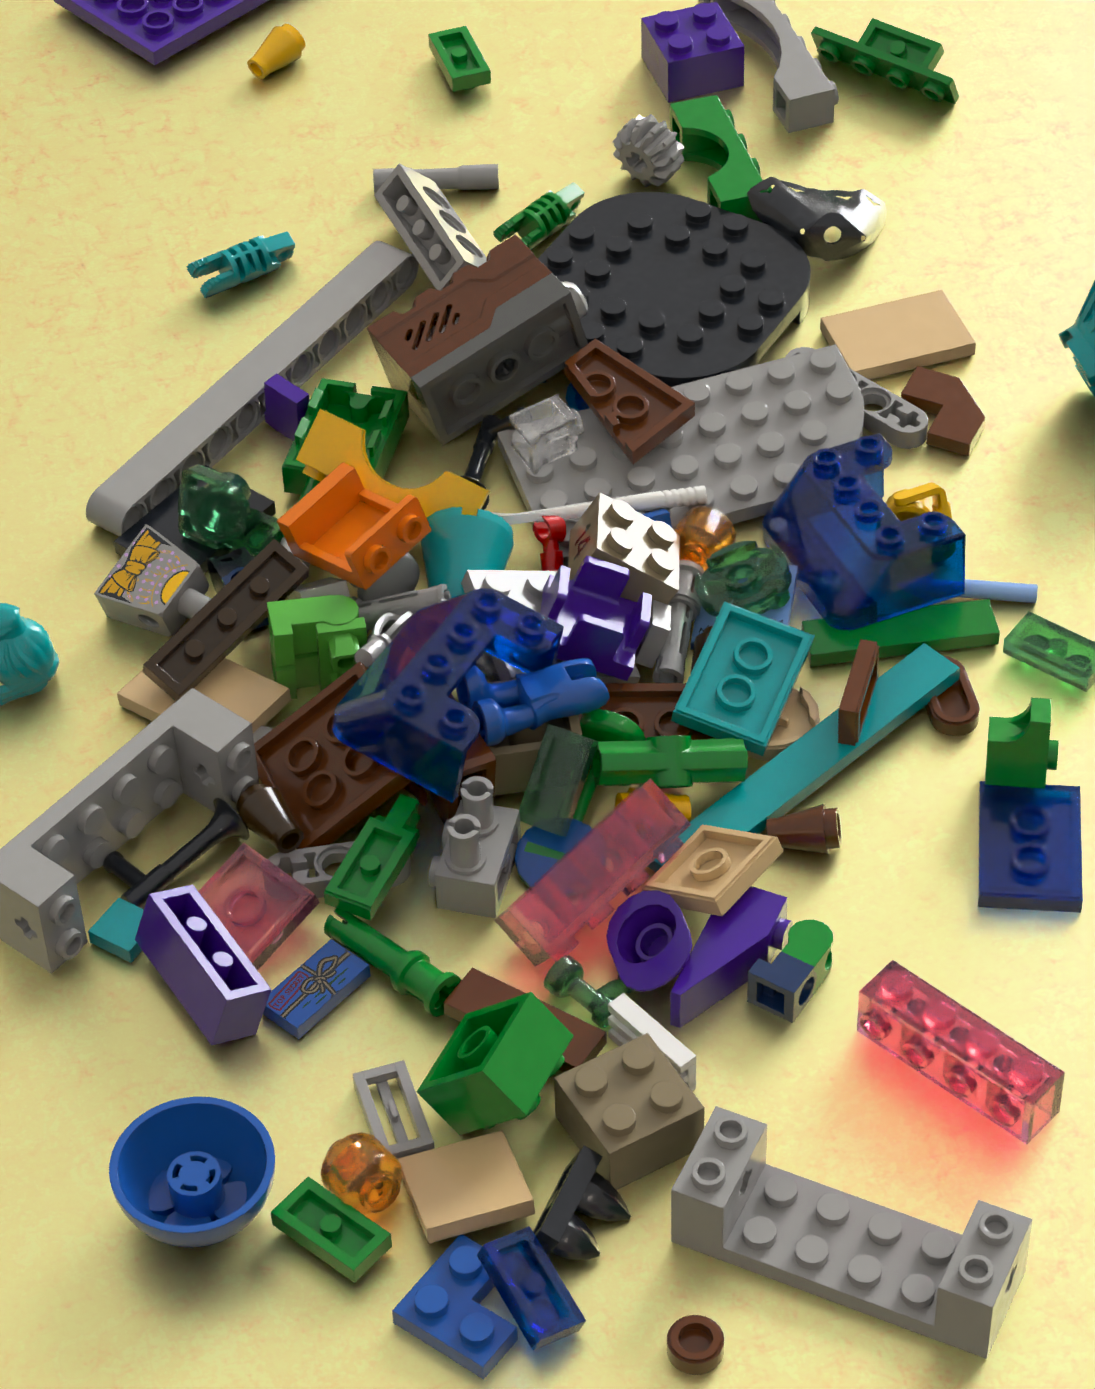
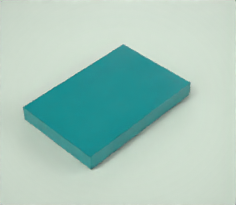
(743, 678)

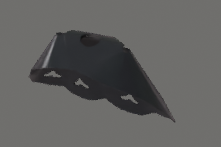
(818, 211)

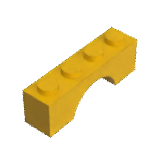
(339, 441)

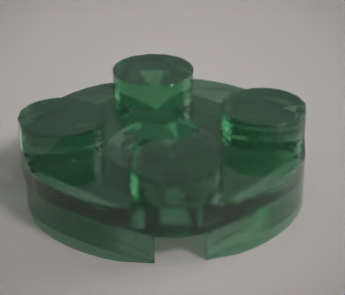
(766, 575)

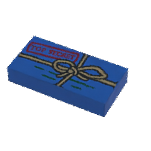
(315, 988)

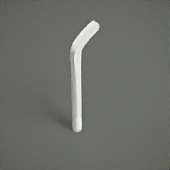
(639, 502)

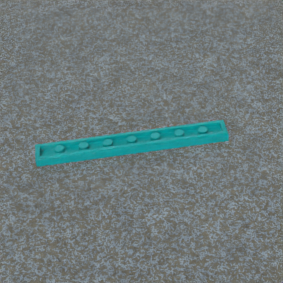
(819, 756)

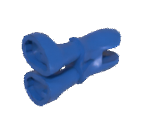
(540, 697)

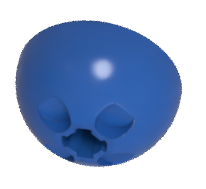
(193, 1171)

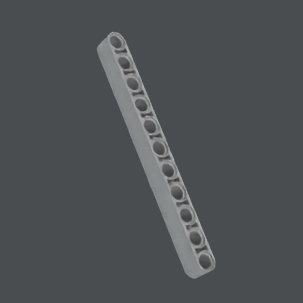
(237, 399)

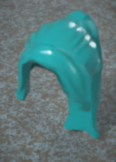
(25, 655)

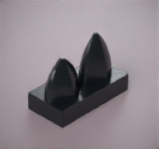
(580, 1191)

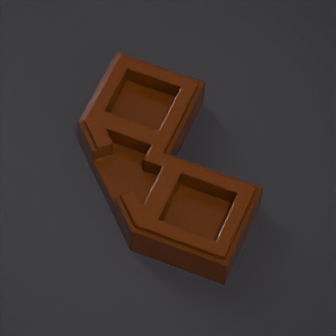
(958, 416)

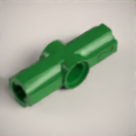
(670, 761)

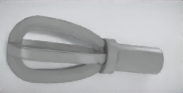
(377, 641)

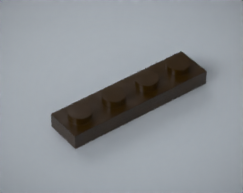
(225, 620)

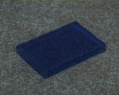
(1030, 848)

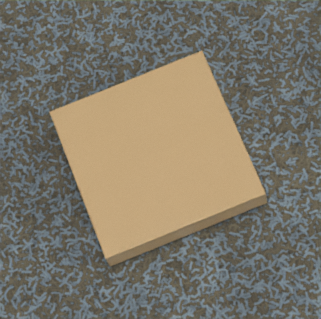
(715, 868)
(466, 1186)

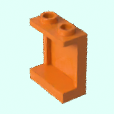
(352, 528)

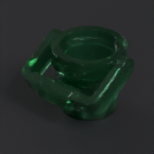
(216, 510)

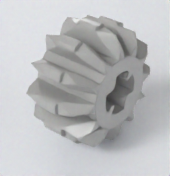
(648, 150)

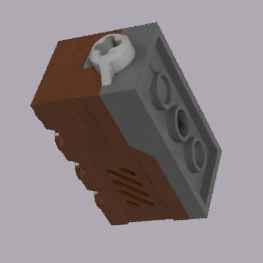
(481, 339)

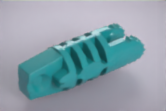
(242, 262)

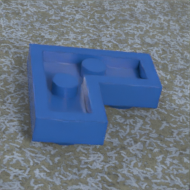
(448, 1314)

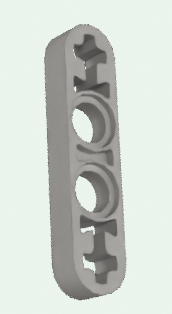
(898, 422)

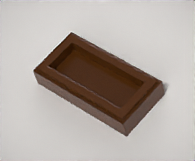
(858, 693)

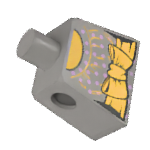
(153, 585)

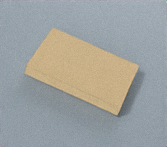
(899, 335)
(228, 684)

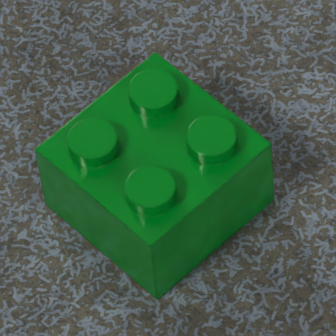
(496, 1064)

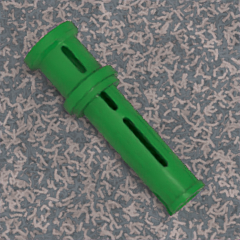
(408, 970)

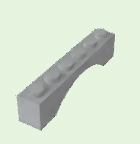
(800, 88)

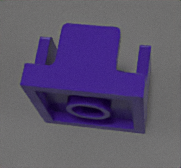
(595, 616)

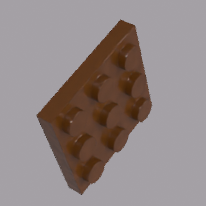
(319, 776)

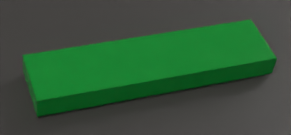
(938, 626)

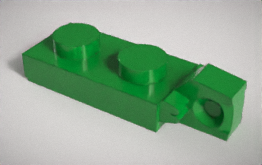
(375, 860)

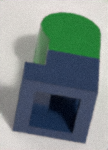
(795, 973)

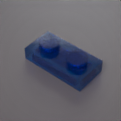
(531, 1288)

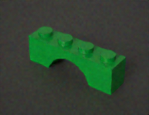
(712, 139)

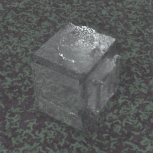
(546, 431)

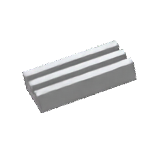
(379, 1077)

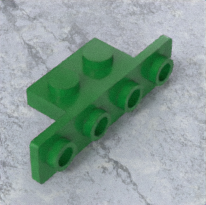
(893, 54)

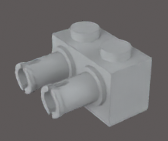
(476, 852)

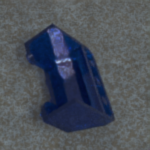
(851, 547)
(402, 702)

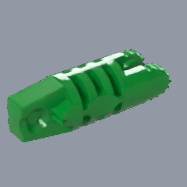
(542, 216)

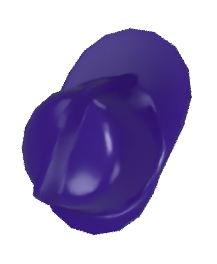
(648, 940)

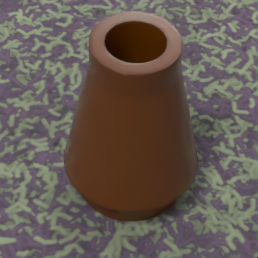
(808, 829)

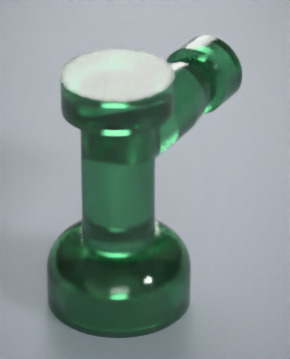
(567, 979)

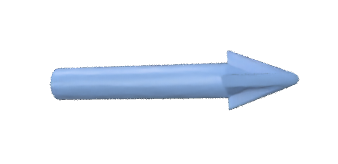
(1000, 591)

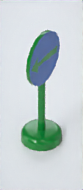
(542, 849)

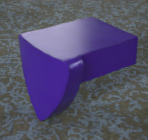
(284, 405)

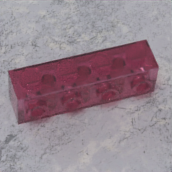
(593, 873)
(960, 1051)

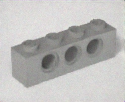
(428, 225)

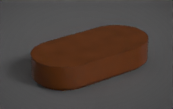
(955, 709)

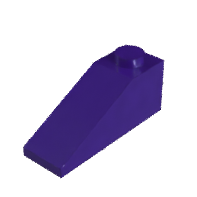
(727, 952)

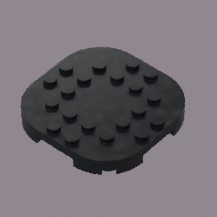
(681, 283)

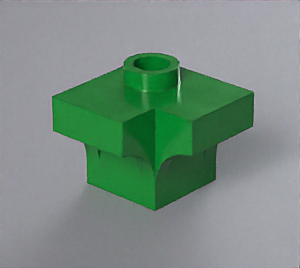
(1021, 747)

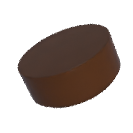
(695, 1344)

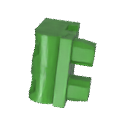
(314, 640)

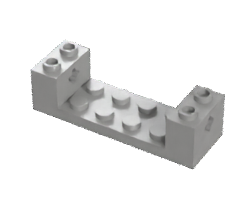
(186, 750)
(846, 1246)

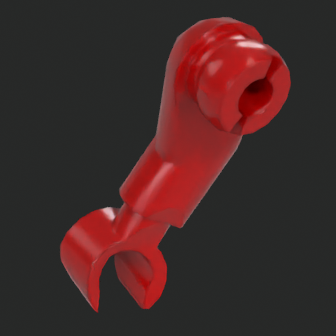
(550, 533)

